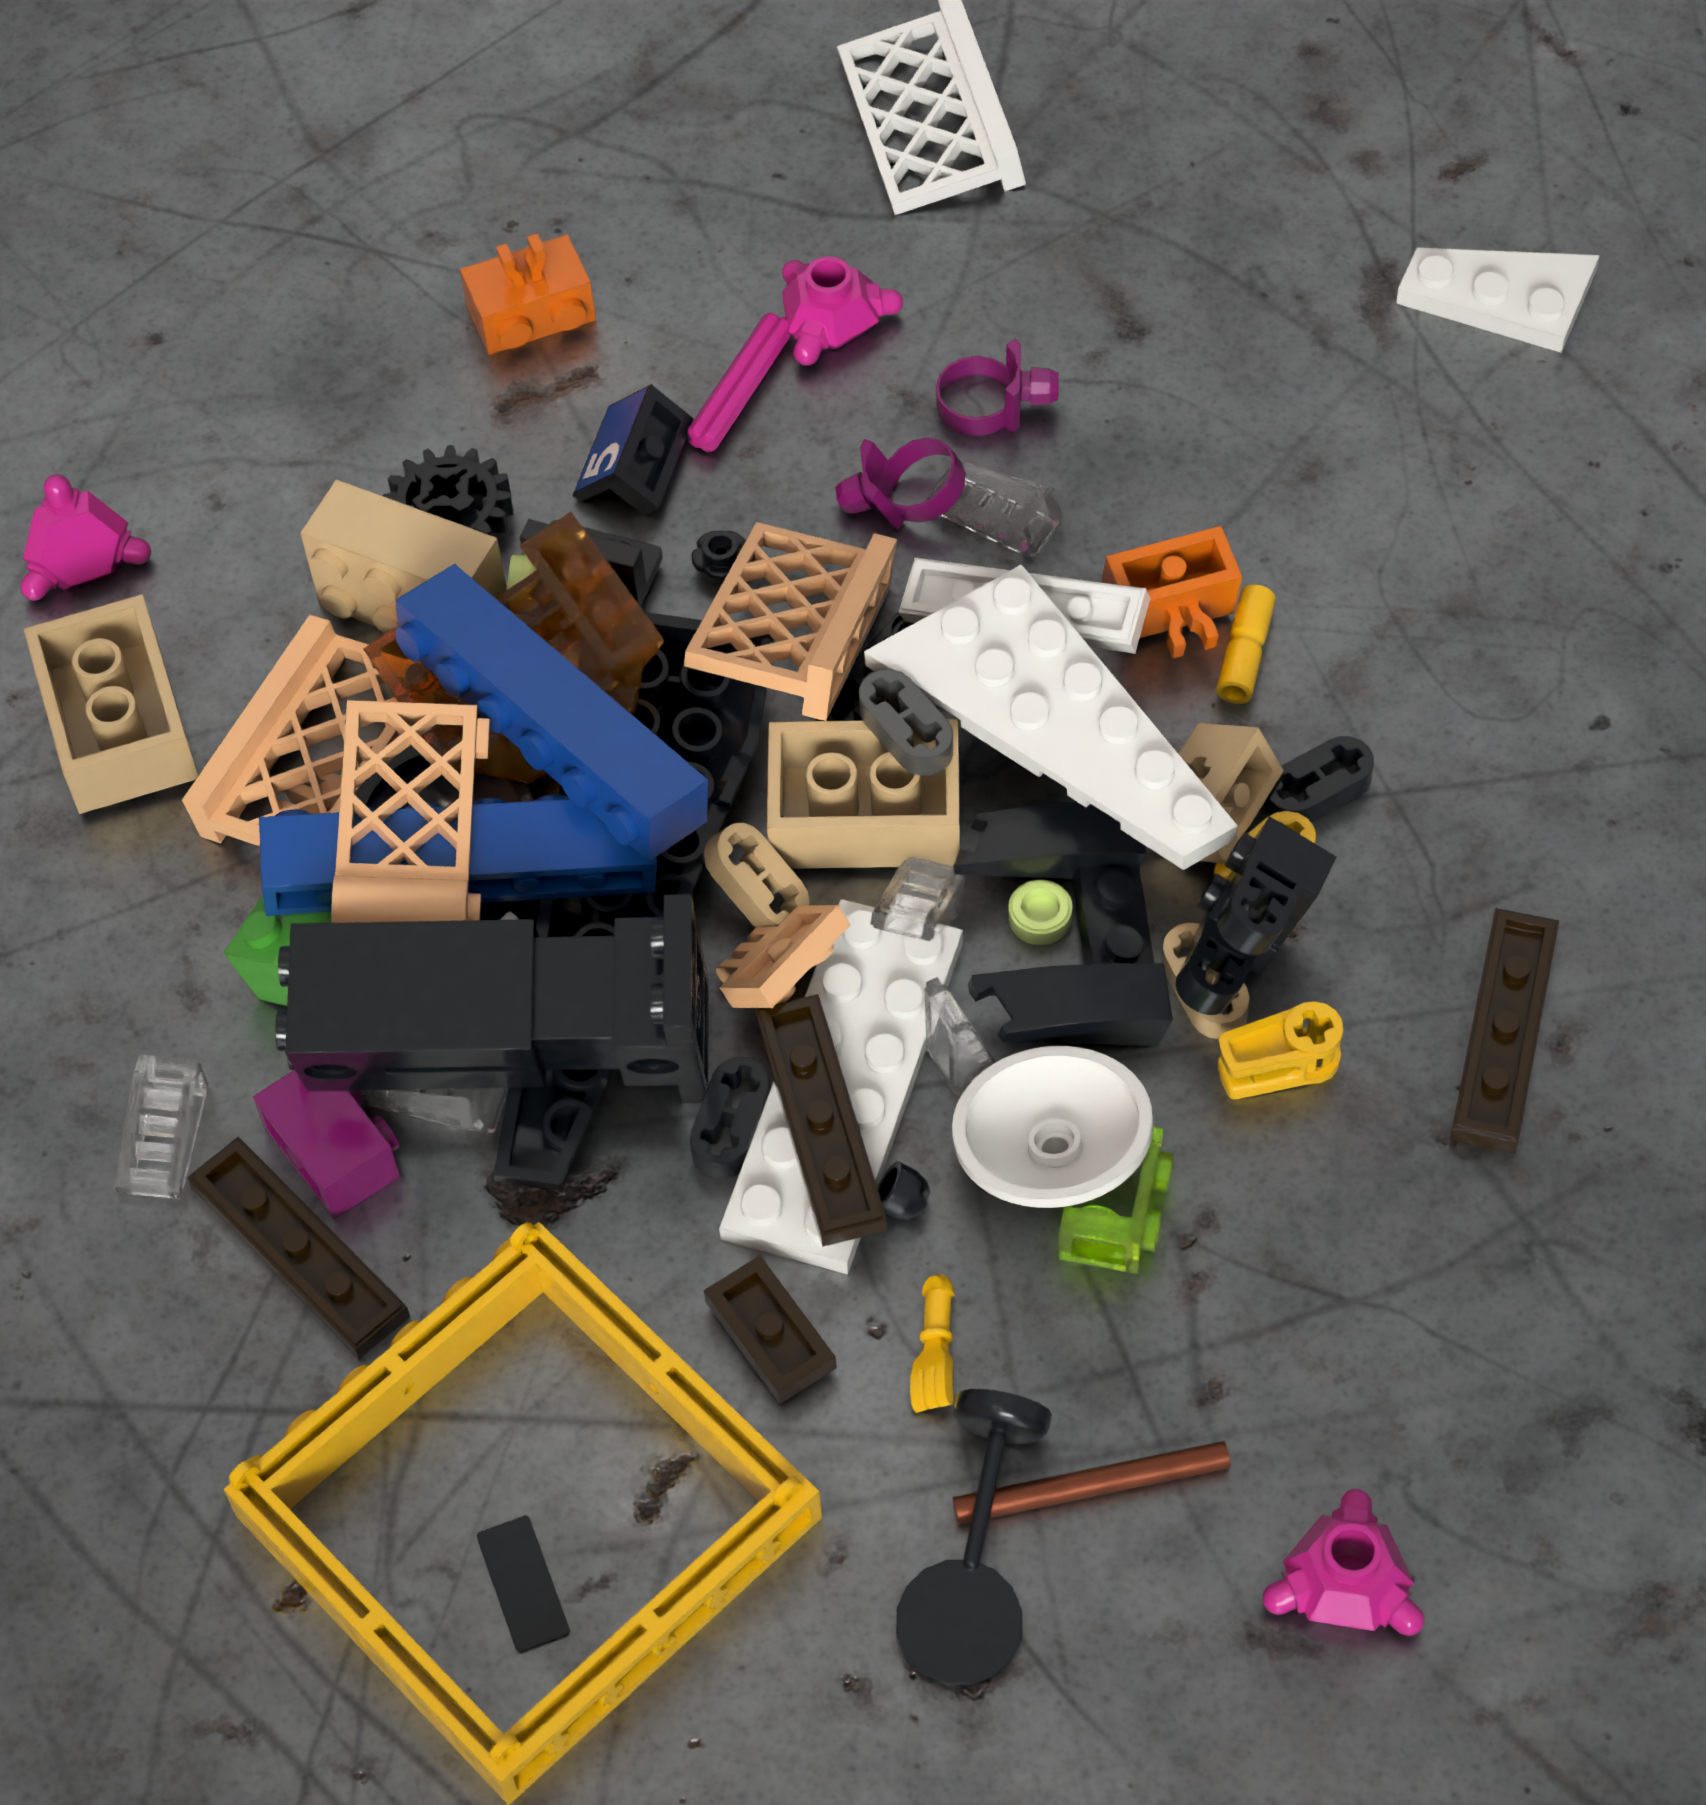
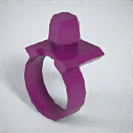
(1037, 386)
(880, 475)

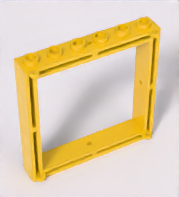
(418, 1358)

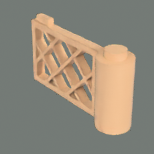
(413, 890)

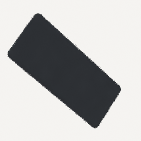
(523, 1583)

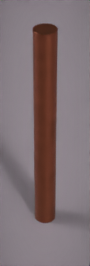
(1099, 1480)

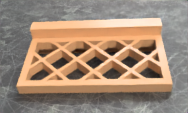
(837, 624)
(273, 728)

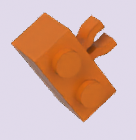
(528, 293)
(1187, 584)

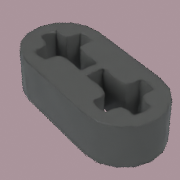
(896, 729)

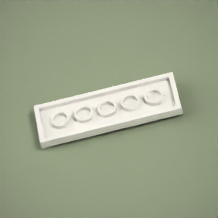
(878, 1028)

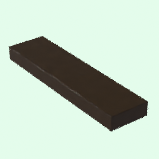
(1504, 1031)
(821, 1121)
(299, 1247)

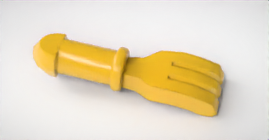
(933, 1368)

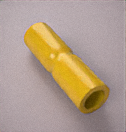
(1244, 650)

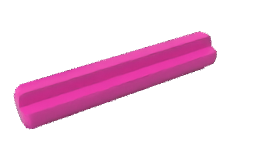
(739, 382)

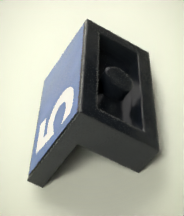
(636, 450)

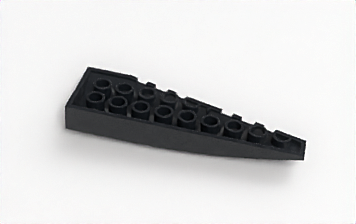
(716, 730)

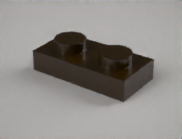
(770, 1329)

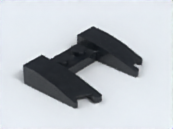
(1119, 988)

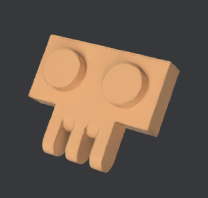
(778, 956)

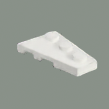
(1501, 291)

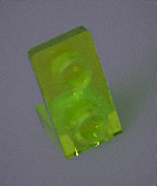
(1112, 1241)

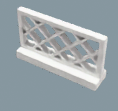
(976, 103)

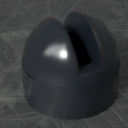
(903, 1192)

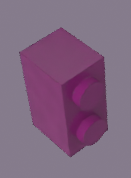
(329, 1141)

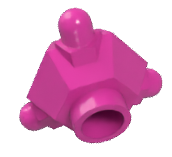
(831, 305)
(75, 541)
(1347, 1573)

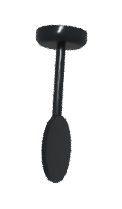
(961, 1616)

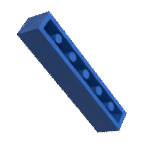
(552, 712)
(515, 854)

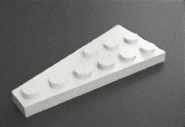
(1050, 704)

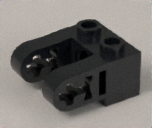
(1250, 912)

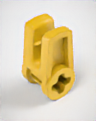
(1280, 1052)

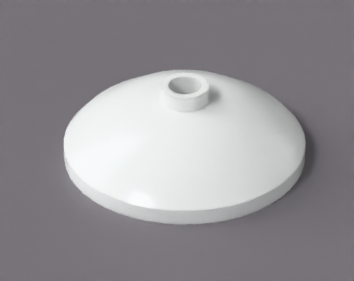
(1052, 1126)

